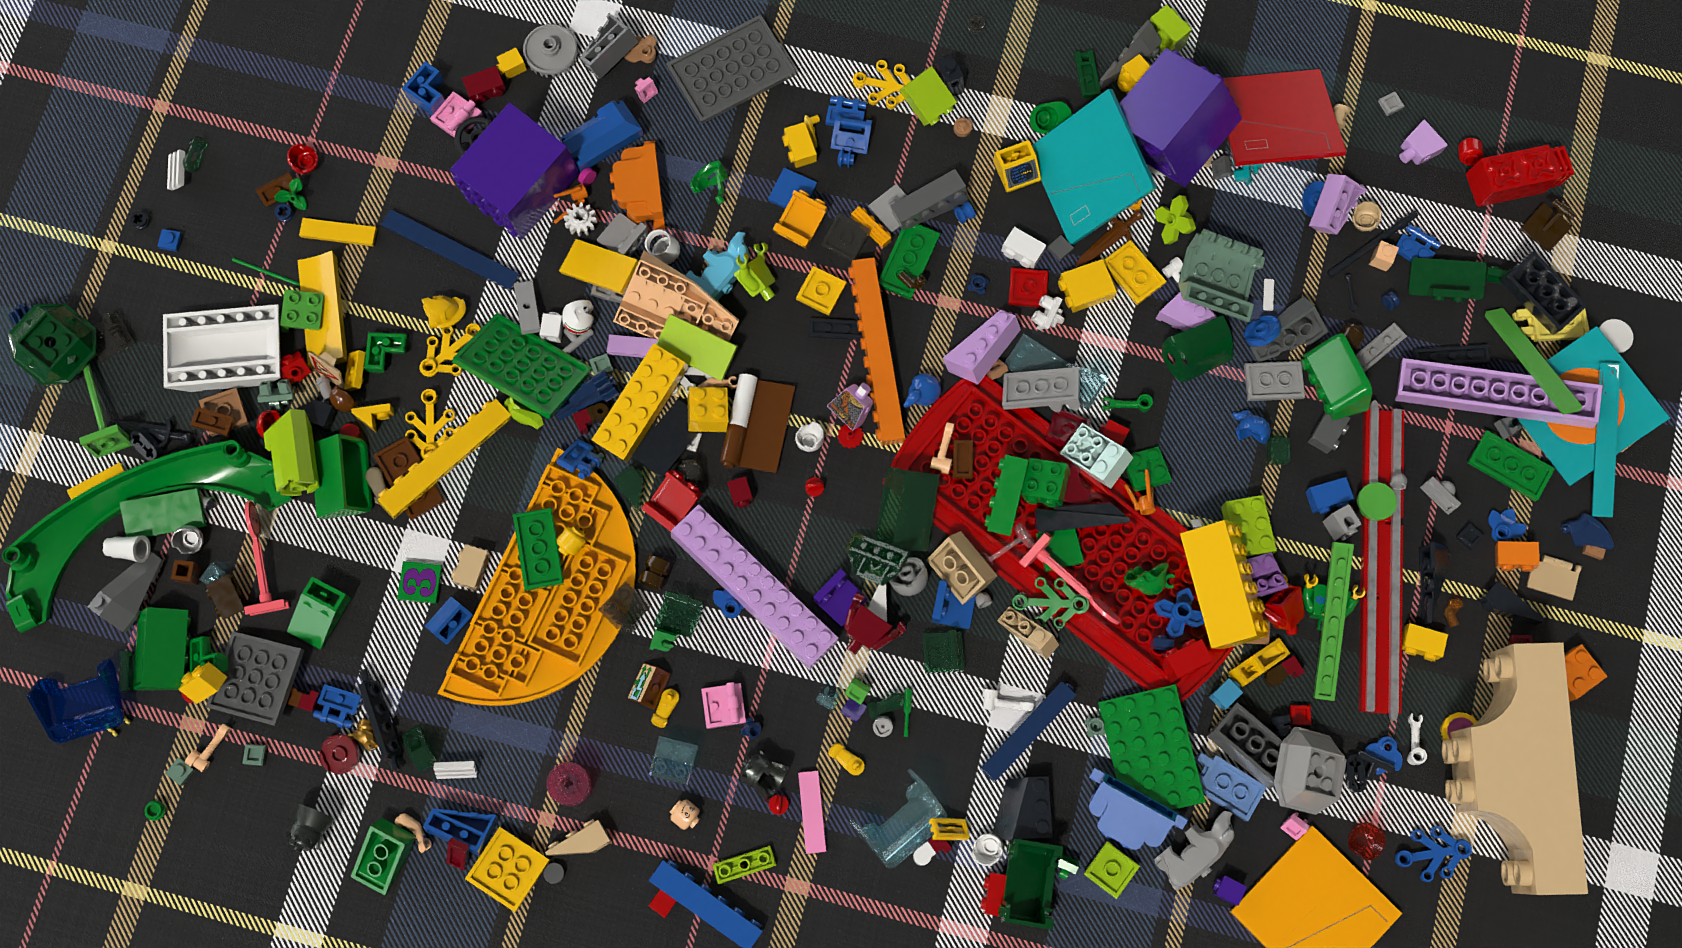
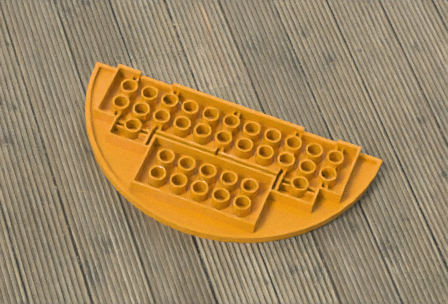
(547, 637)

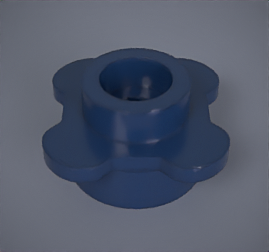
(978, 279)
(751, 729)

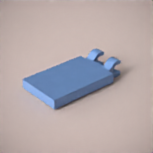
(1229, 786)

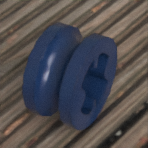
(278, 214)
(1390, 301)

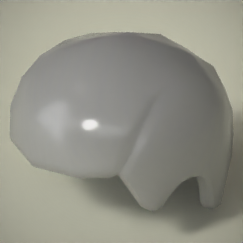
(187, 539)

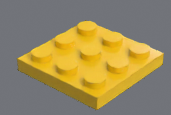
(507, 869)

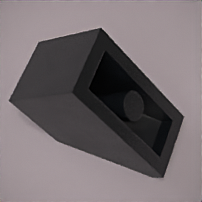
(320, 413)

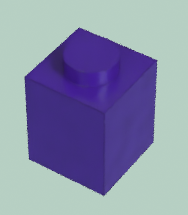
(1228, 890)

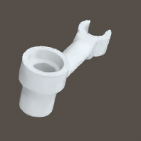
(1173, 269)
(991, 701)
(1416, 751)

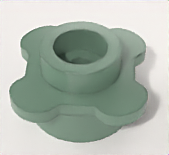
(1090, 726)

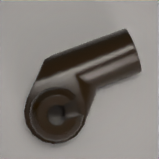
(912, 283)

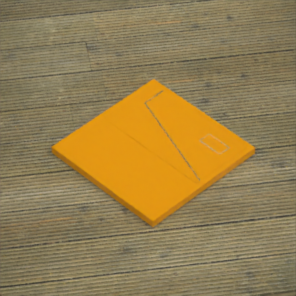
(1315, 901)

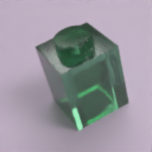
(1278, 450)

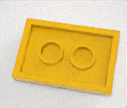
(1134, 272)

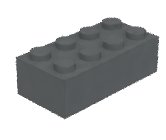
(1248, 743)

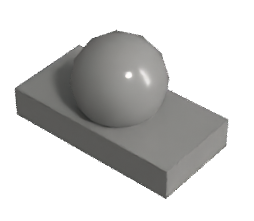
(1441, 494)

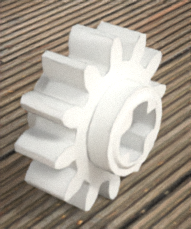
(585, 214)

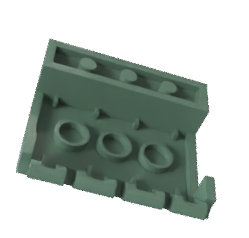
(1220, 274)

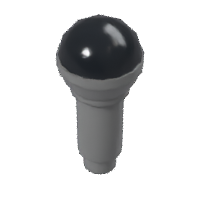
(208, 502)

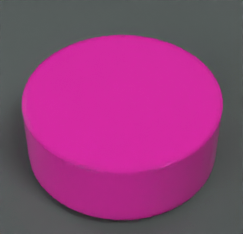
(587, 176)

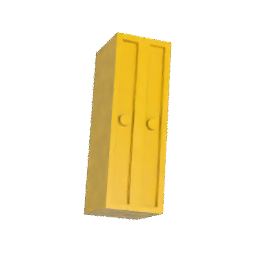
(1224, 584)

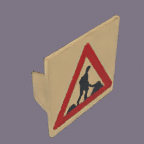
(324, 365)

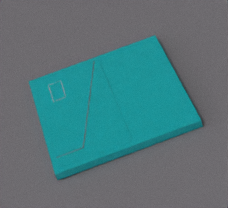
(1092, 167)

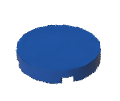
(1262, 331)

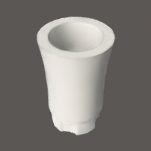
(128, 548)

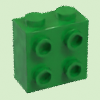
(1045, 482)

